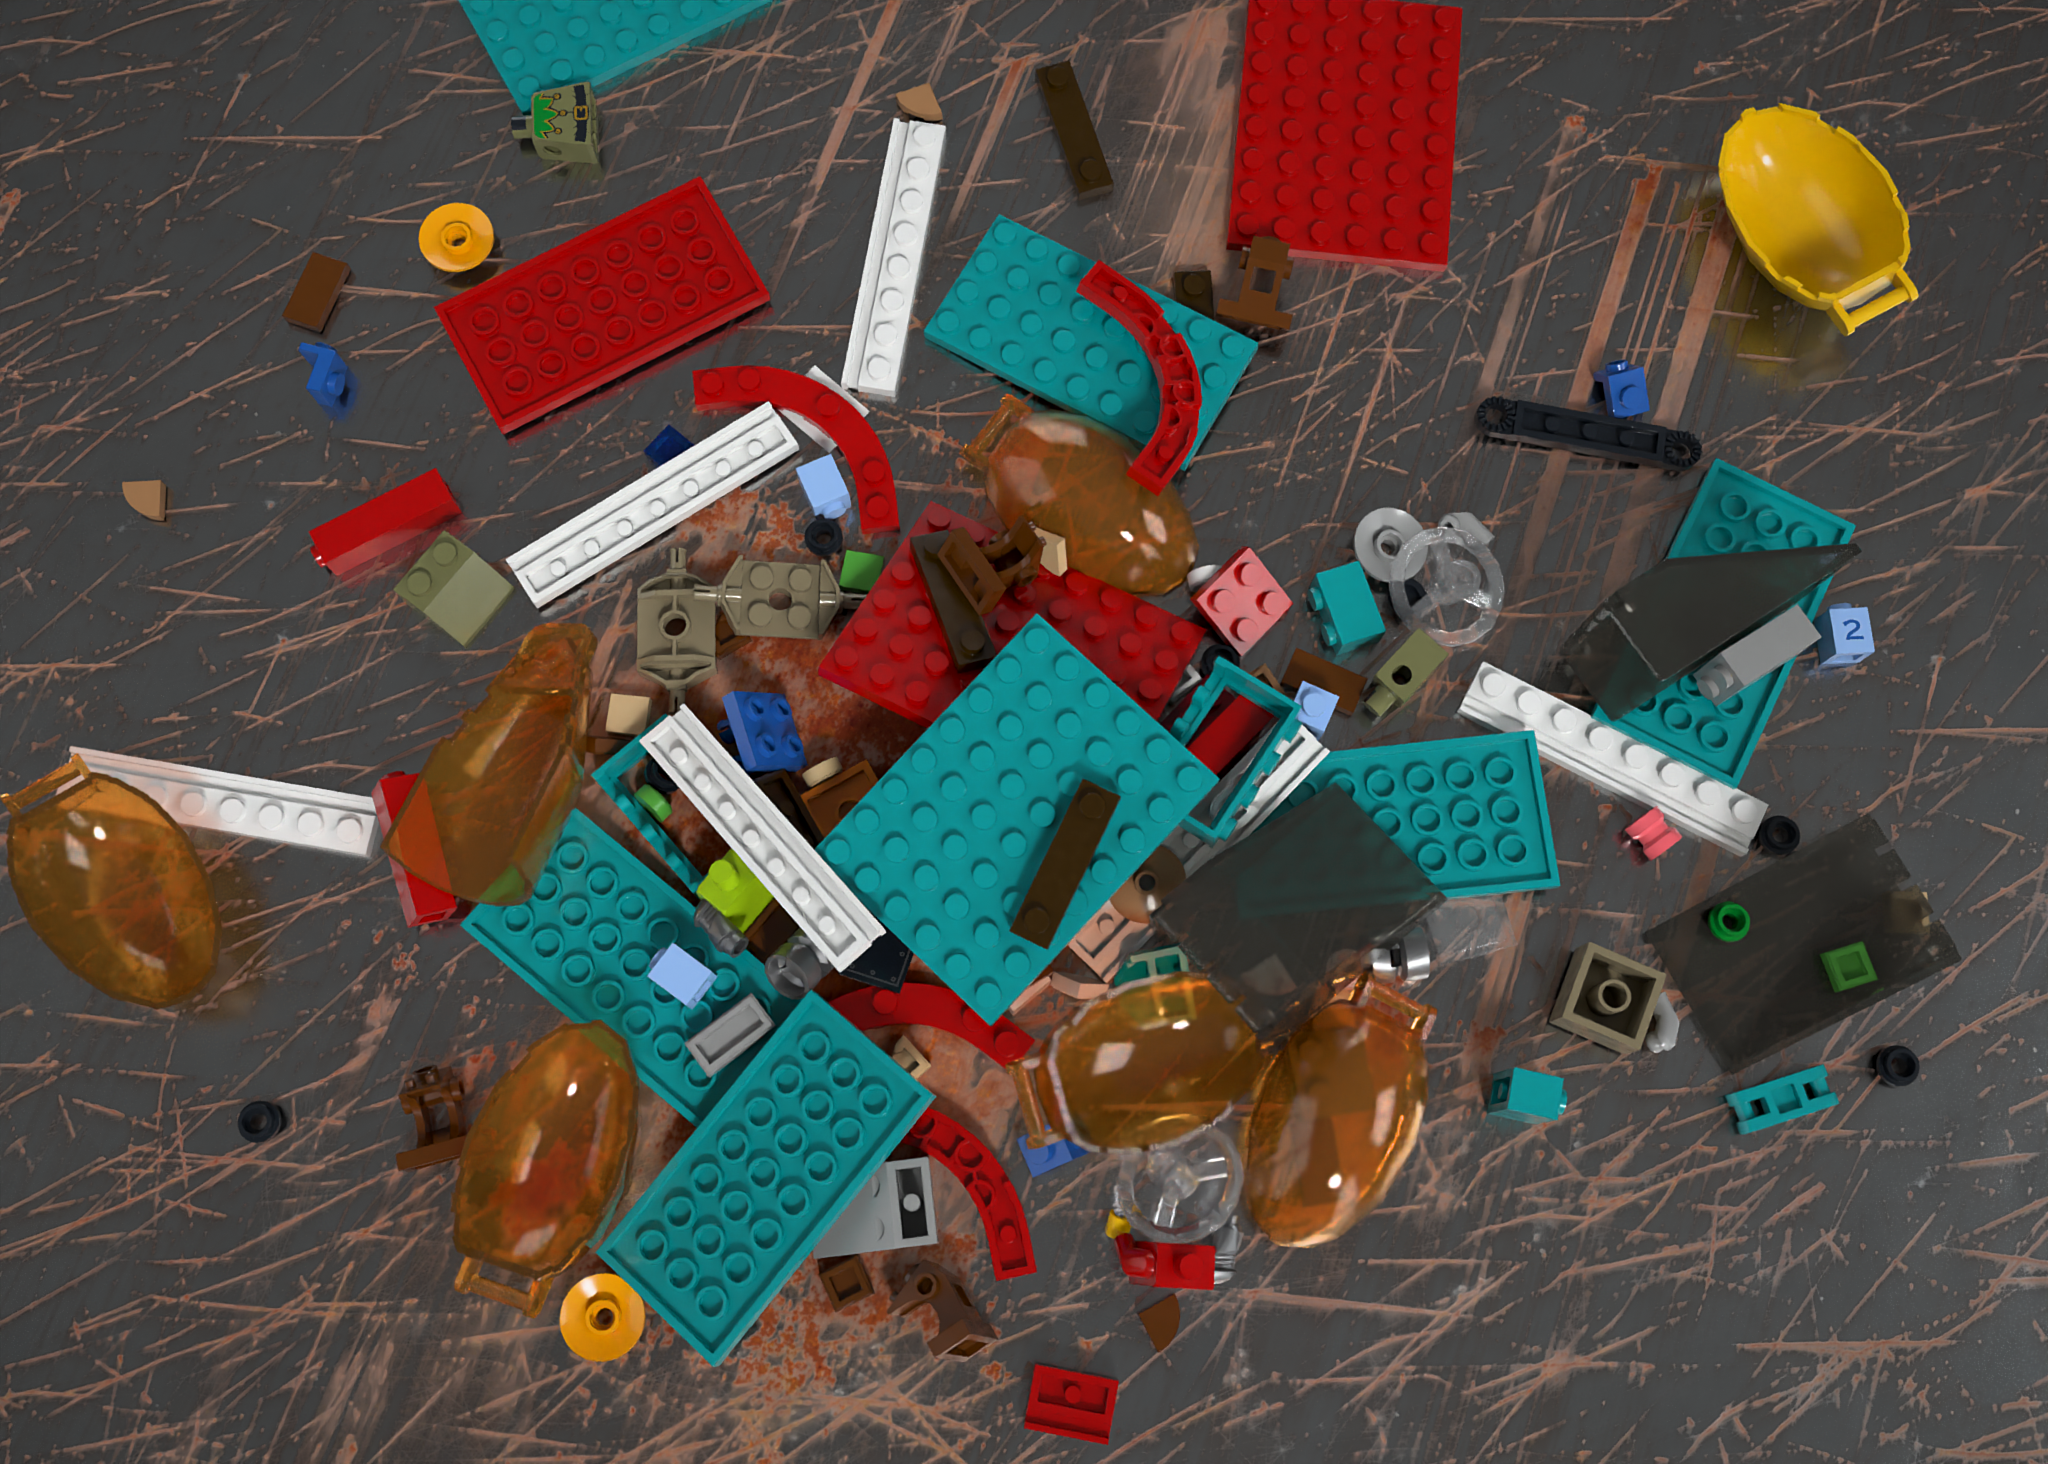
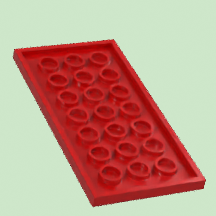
(601, 304)

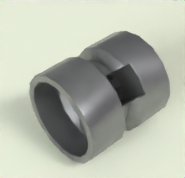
(1409, 959)
(797, 966)

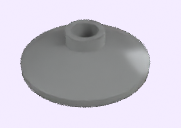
(1391, 528)

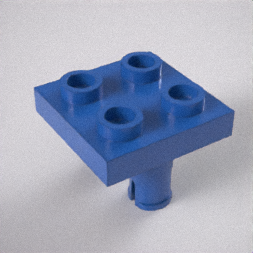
(762, 731)

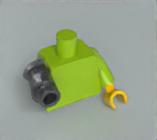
(730, 903)

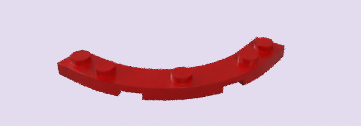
(1172, 365)
(823, 409)
(937, 1009)
(987, 1186)

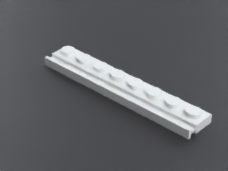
(894, 258)
(652, 504)
(1613, 759)
(245, 803)
(763, 838)
(1110, 936)

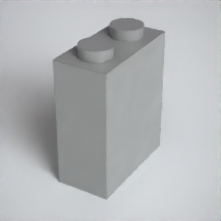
(1756, 655)

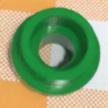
(1738, 916)

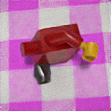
(1173, 1263)

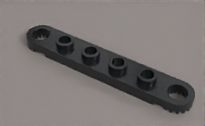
(1588, 433)

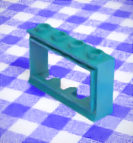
(1266, 759)
(608, 778)

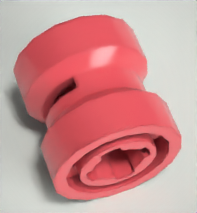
(1653, 833)

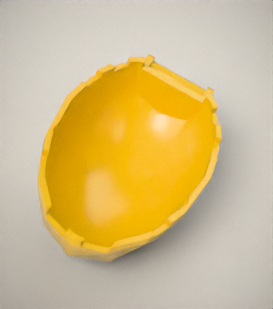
(1816, 213)

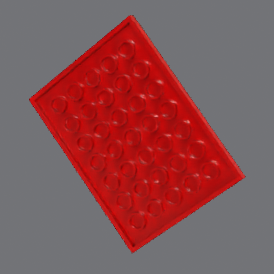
(1347, 130)
(902, 662)

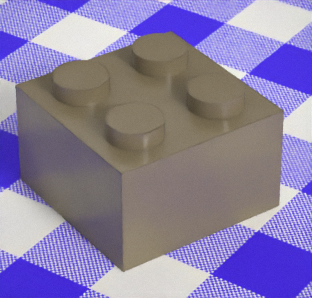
(1608, 998)

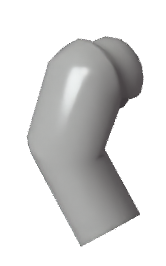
(1467, 522)
(1666, 1027)

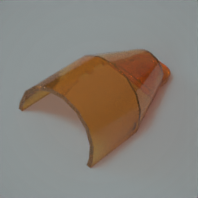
(506, 779)

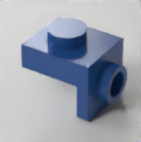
(327, 374)
(1623, 388)
(1050, 1156)

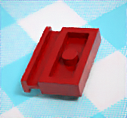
(1071, 1404)

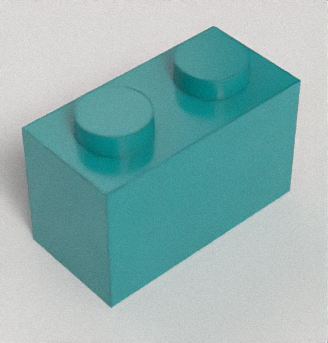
(1346, 608)
(1527, 1096)

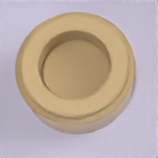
(822, 772)

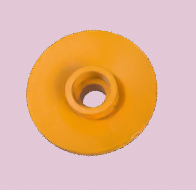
(449, 225)
(581, 1320)

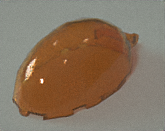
(1074, 483)
(114, 887)
(1139, 1067)
(1337, 1116)
(547, 1162)

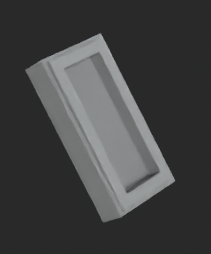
(730, 1035)

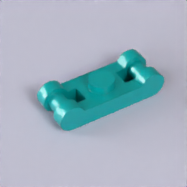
(1782, 1099)

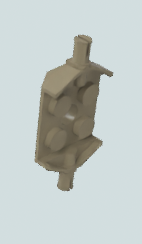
(750, 585)
(681, 659)

